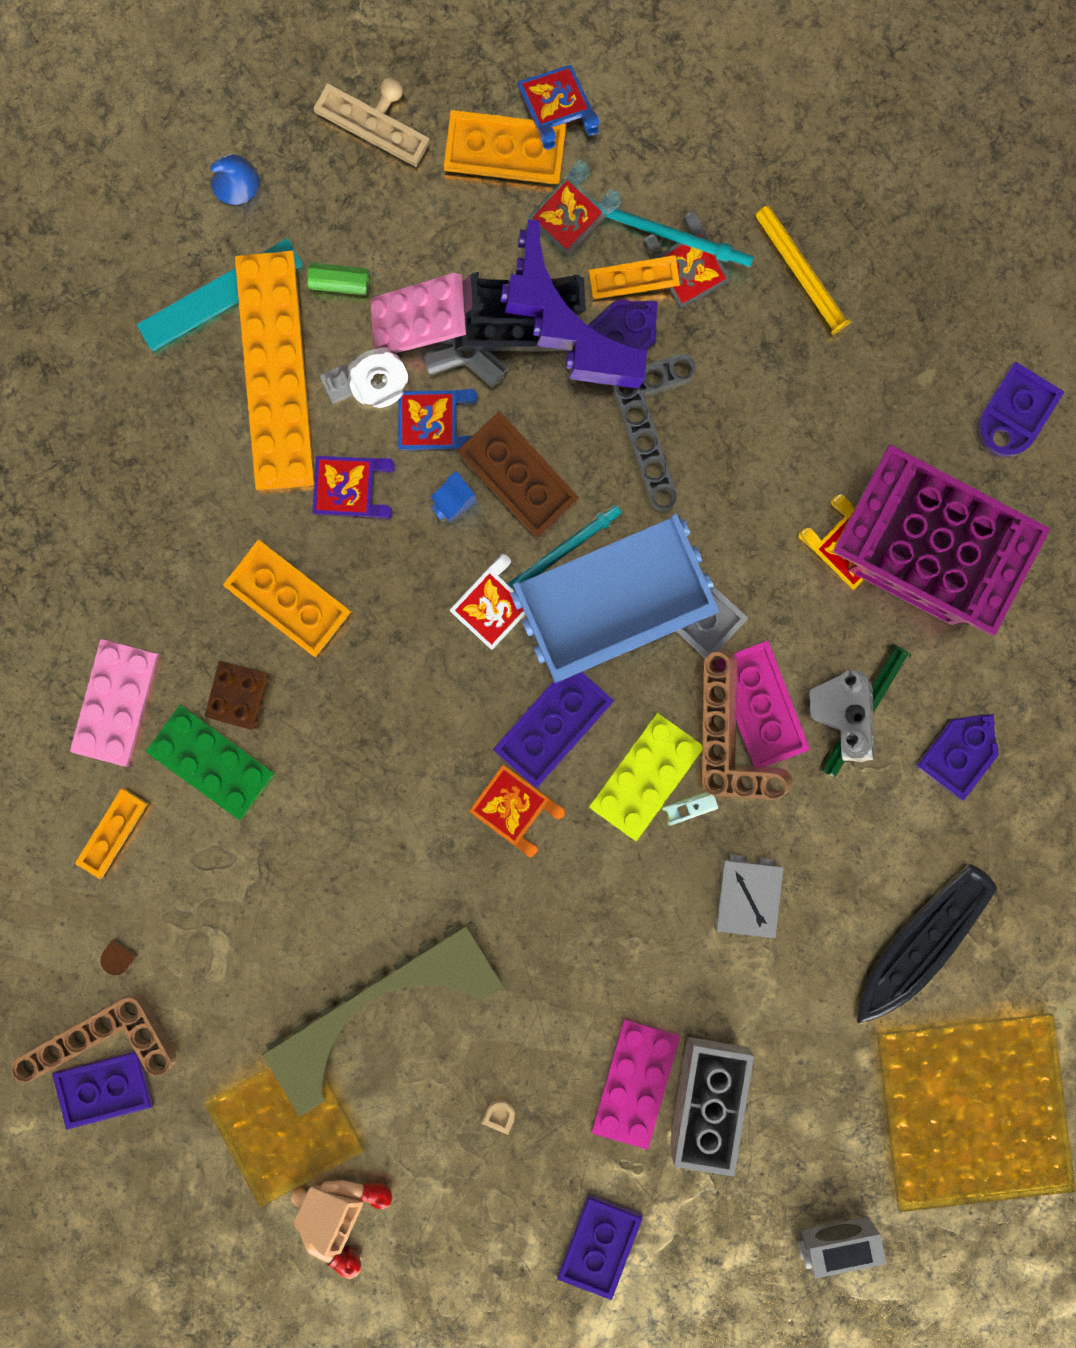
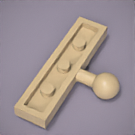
(372, 122)

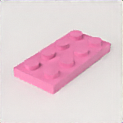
(419, 314)
(114, 703)

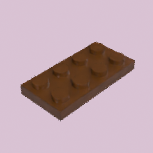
(517, 474)

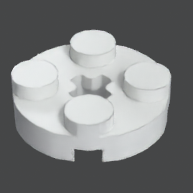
(371, 363)

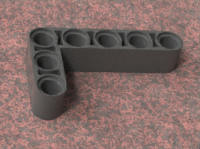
(646, 428)

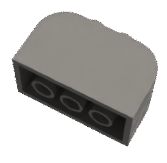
(710, 1106)

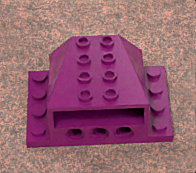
(939, 542)

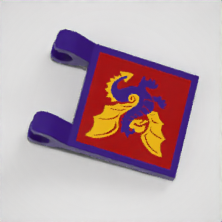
(346, 485)

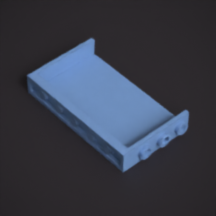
(615, 598)

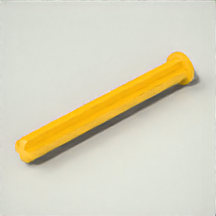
(802, 269)

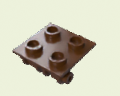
(236, 695)

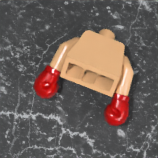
(329, 1215)

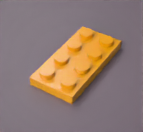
(502, 148)
(287, 598)

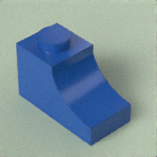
(452, 498)

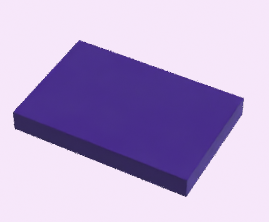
(102, 1089)
(599, 1246)

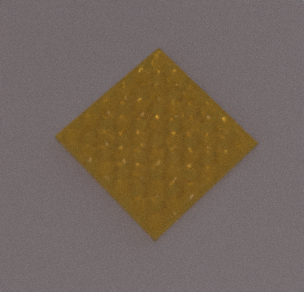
(976, 1112)

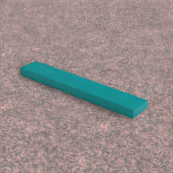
(198, 306)

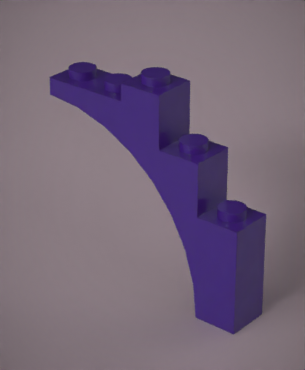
(589, 353)

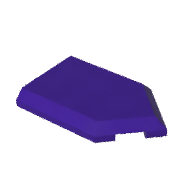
(628, 323)
(961, 754)

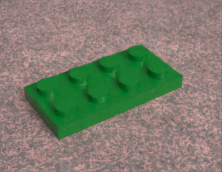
(210, 762)

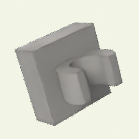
(337, 383)

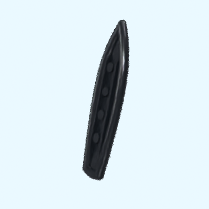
(925, 943)

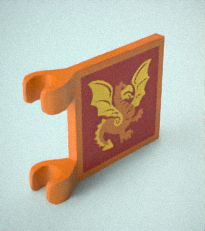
(511, 807)

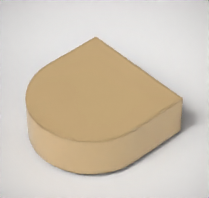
(499, 1115)

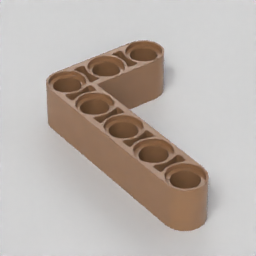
(727, 739)
(95, 1033)

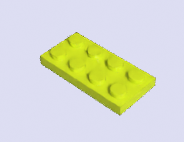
(646, 776)

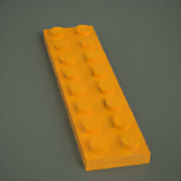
(274, 370)

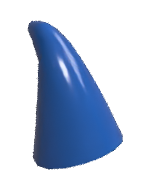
(234, 179)

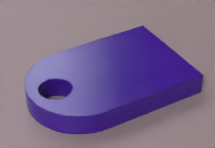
(1017, 409)

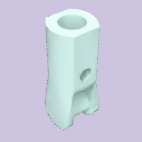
(695, 805)

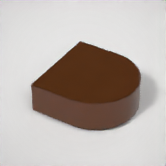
(116, 958)

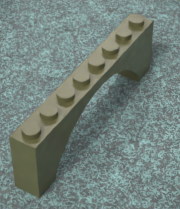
(302, 1056)

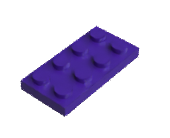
(553, 727)

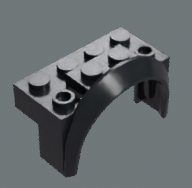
(493, 329)

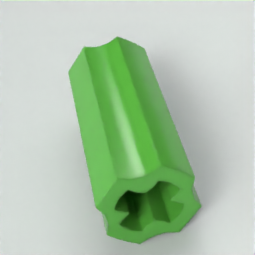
(338, 278)

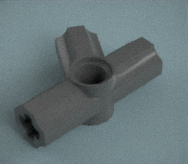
(482, 363)

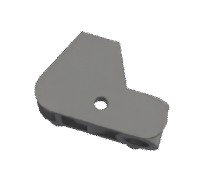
(836, 706)

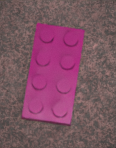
(765, 708)
(635, 1083)

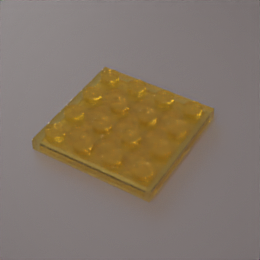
(276, 1145)

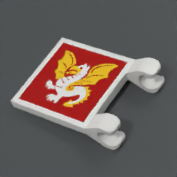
(488, 605)

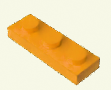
(634, 277)
(111, 833)

